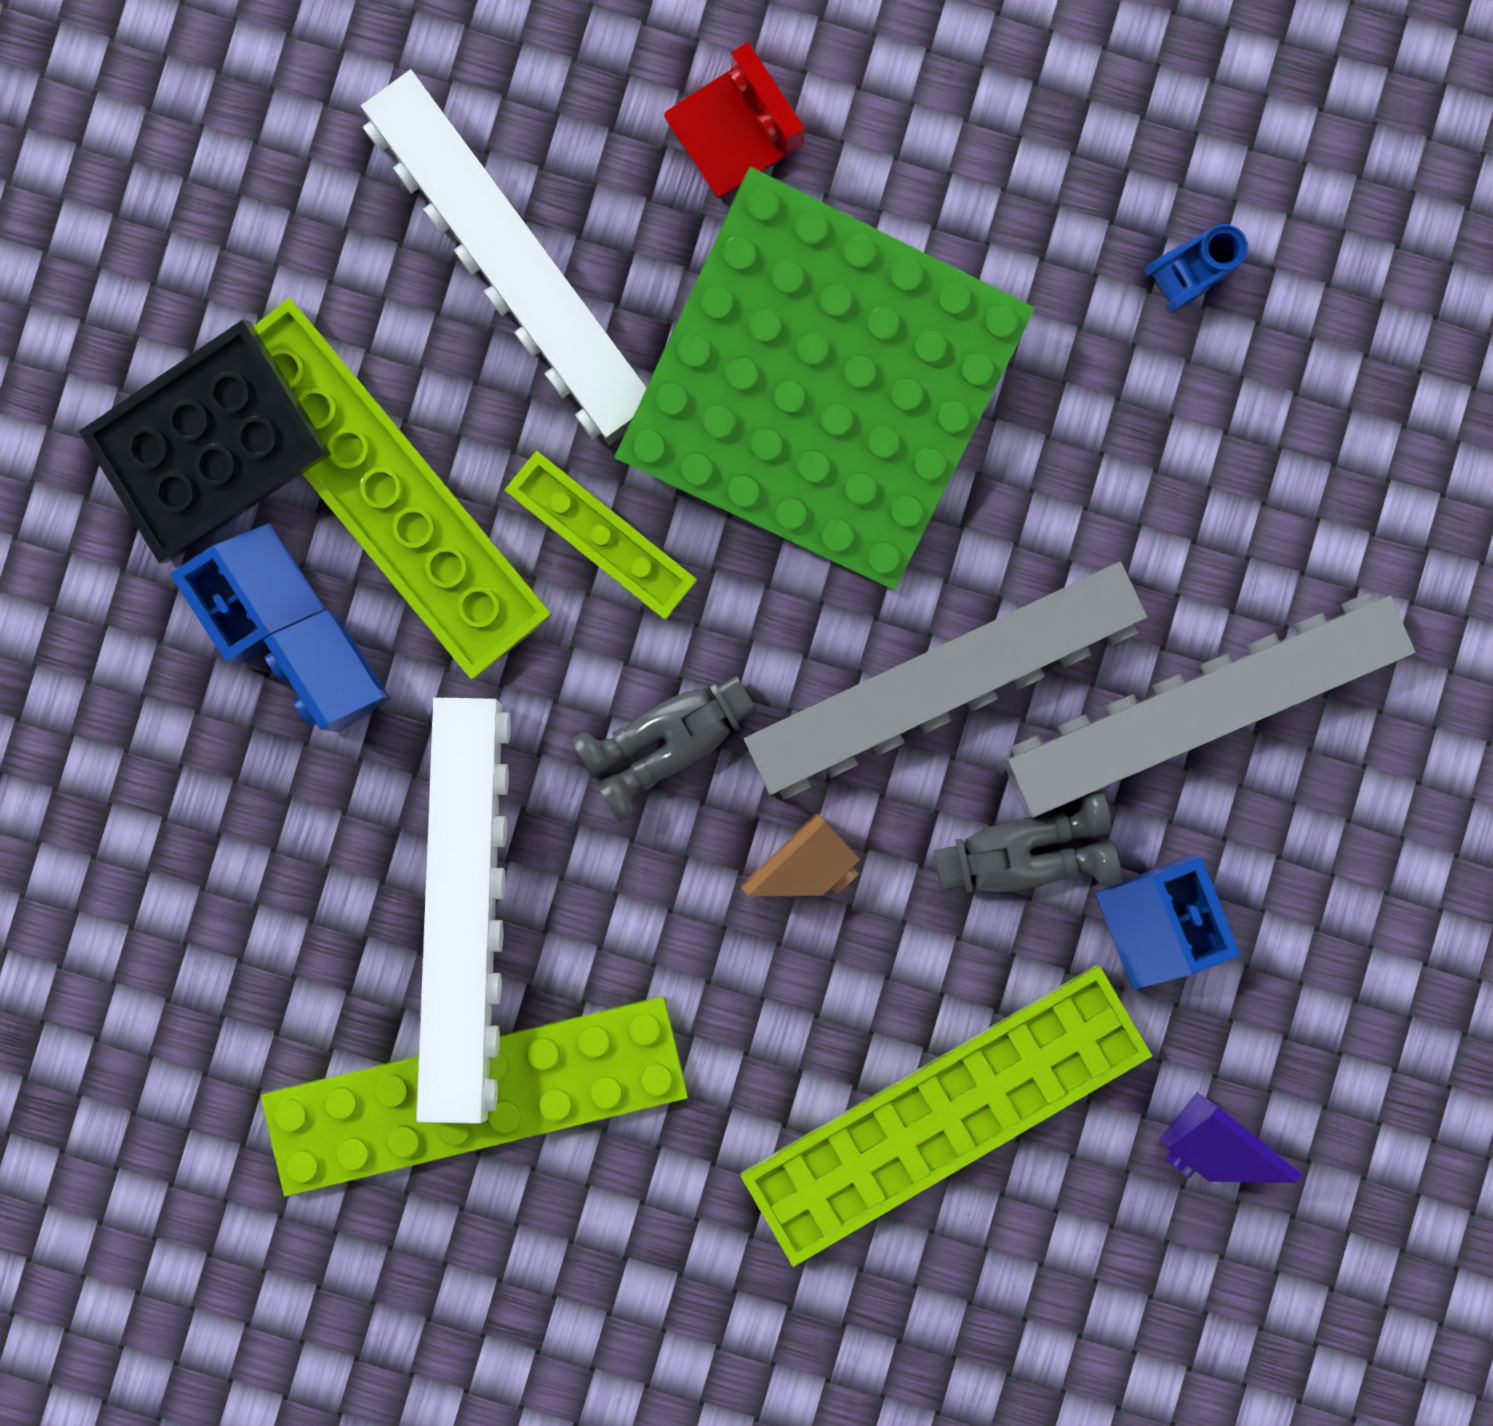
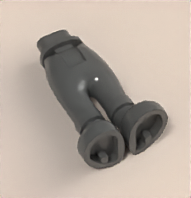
(689, 724)
(1001, 856)

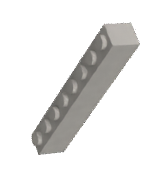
(946, 678)
(1207, 706)

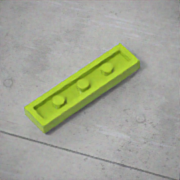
(600, 535)

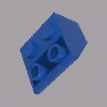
(246, 592)
(325, 671)
(1167, 923)

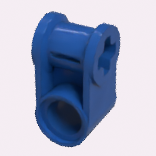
(1191, 271)

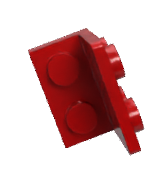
(736, 123)

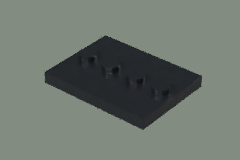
(204, 442)

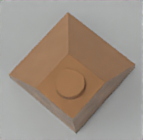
(806, 864)

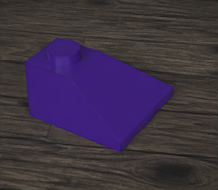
(1220, 1148)

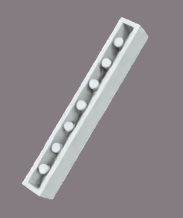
(507, 255)
(461, 911)

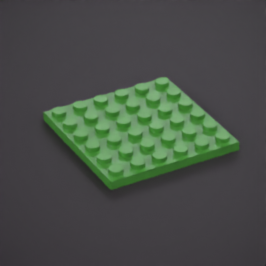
(823, 379)

